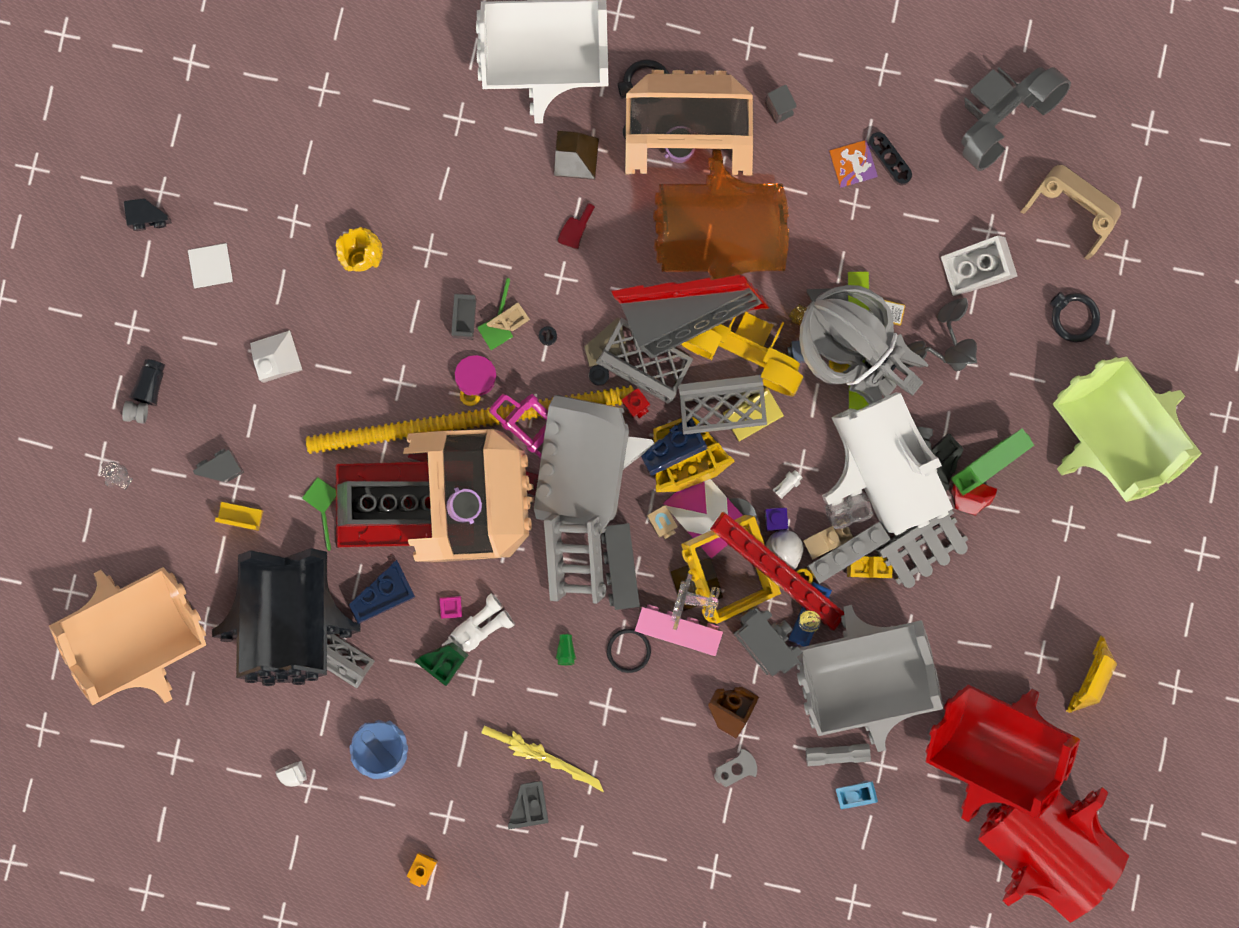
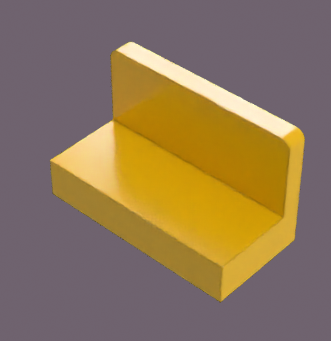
(239, 516)

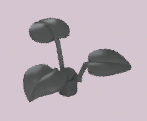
(963, 352)

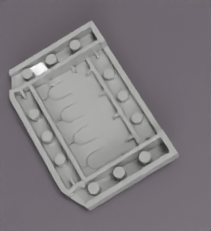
(581, 461)

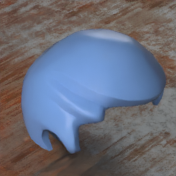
(379, 749)

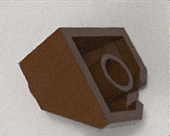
(732, 709)

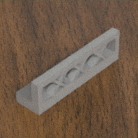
(345, 665)

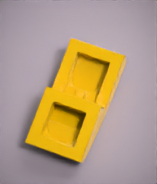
(869, 568)

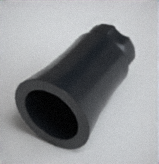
(148, 383)

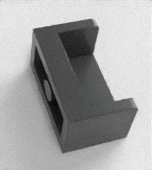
(780, 104)
(463, 316)

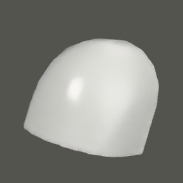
(292, 774)

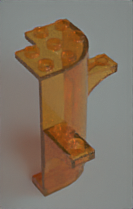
(721, 225)

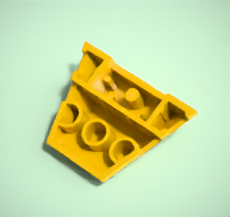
(693, 469)
(1096, 678)

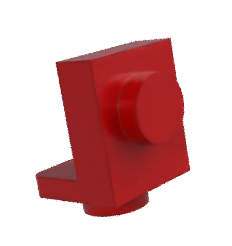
(636, 404)

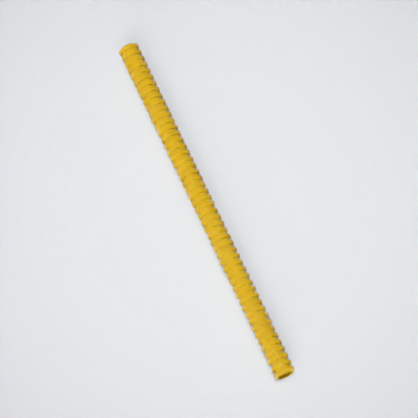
(444, 423)

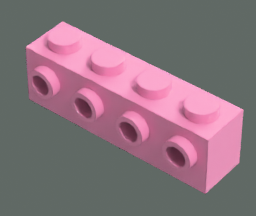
(688, 633)

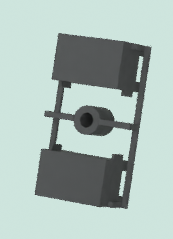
(767, 642)

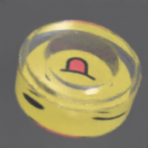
(809, 621)

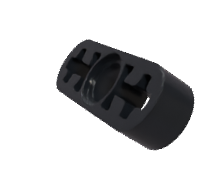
(876, 149)

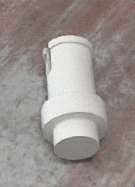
(791, 480)

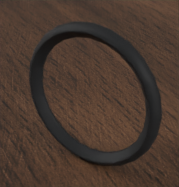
(625, 670)

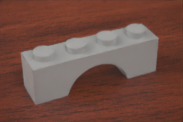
(848, 553)

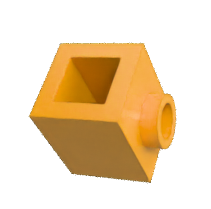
(421, 869)

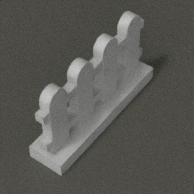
(912, 548)

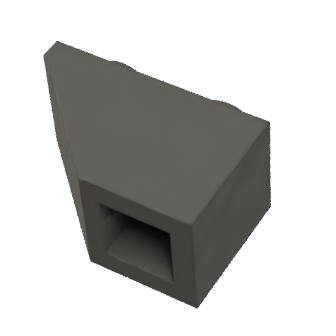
(221, 468)

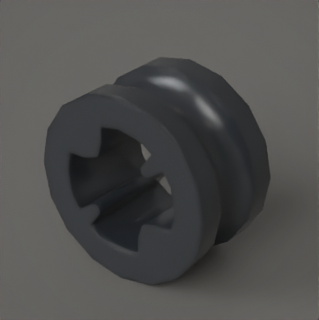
(553, 333)

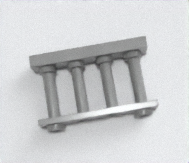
(556, 566)

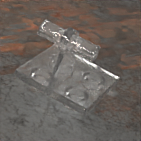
(686, 597)

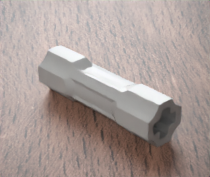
(842, 754)

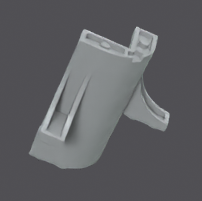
(869, 678)

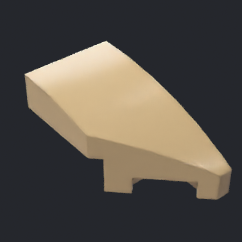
(510, 319)

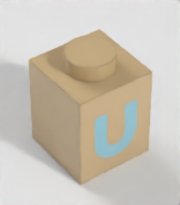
(662, 522)

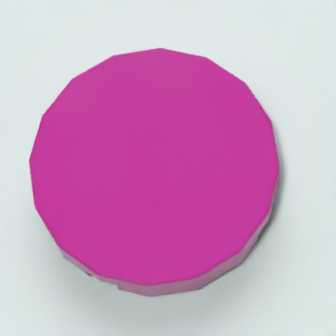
(475, 375)

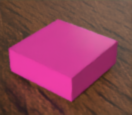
(451, 607)

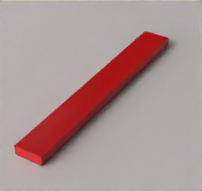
(777, 570)

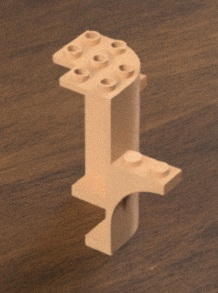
(129, 635)

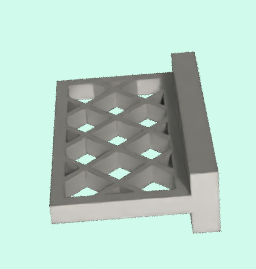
(641, 378)
(722, 390)

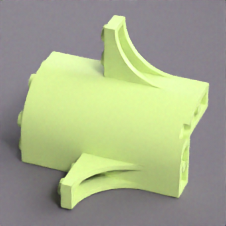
(1125, 429)

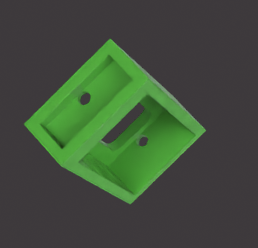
(992, 461)

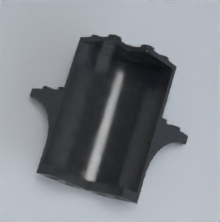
(283, 618)

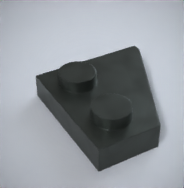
(948, 452)

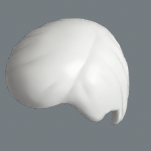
(786, 546)

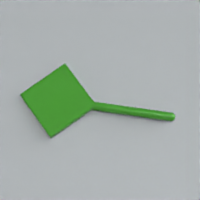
(495, 336)
(321, 496)

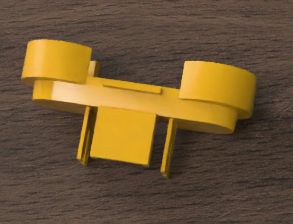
(748, 342)

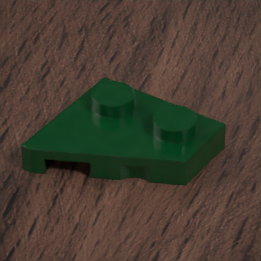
(443, 662)

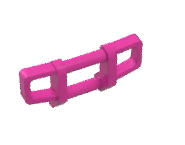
(509, 422)

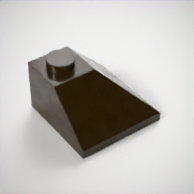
(576, 155)
(710, 575)

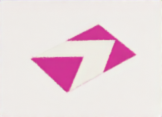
(698, 510)

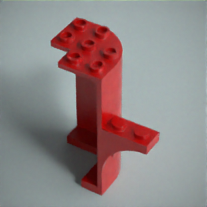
(1001, 751)
(1057, 856)

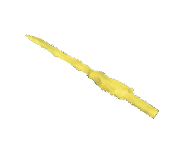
(537, 752)

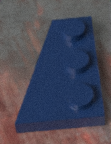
(673, 449)
(382, 595)

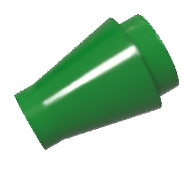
(565, 651)

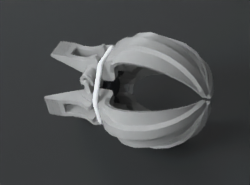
(854, 335)

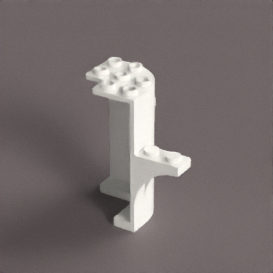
(542, 47)
(891, 465)

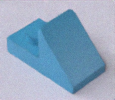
(856, 795)

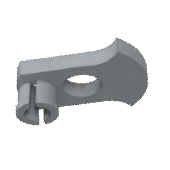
(747, 764)

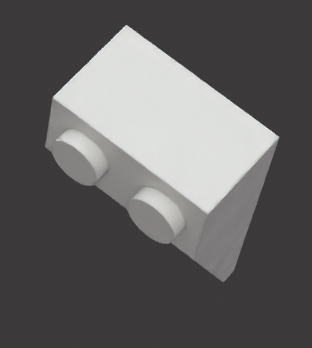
(979, 265)

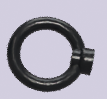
(626, 85)
(1059, 302)

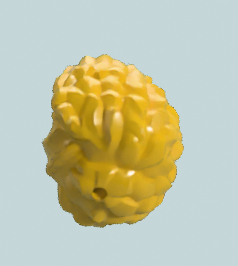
(359, 250)

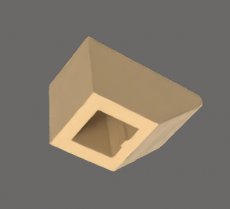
(827, 541)

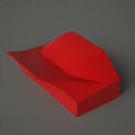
(974, 500)

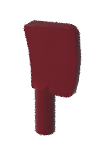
(574, 229)

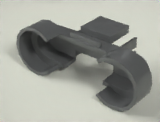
(1001, 95)

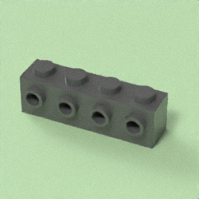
(621, 565)

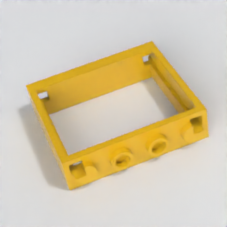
(689, 554)

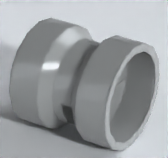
(133, 411)

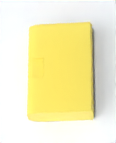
(772, 413)

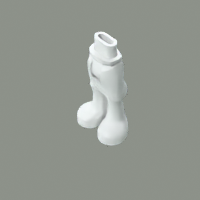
(469, 634)

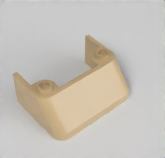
(1064, 180)

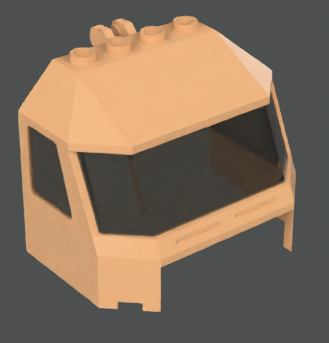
(689, 114)
(494, 470)

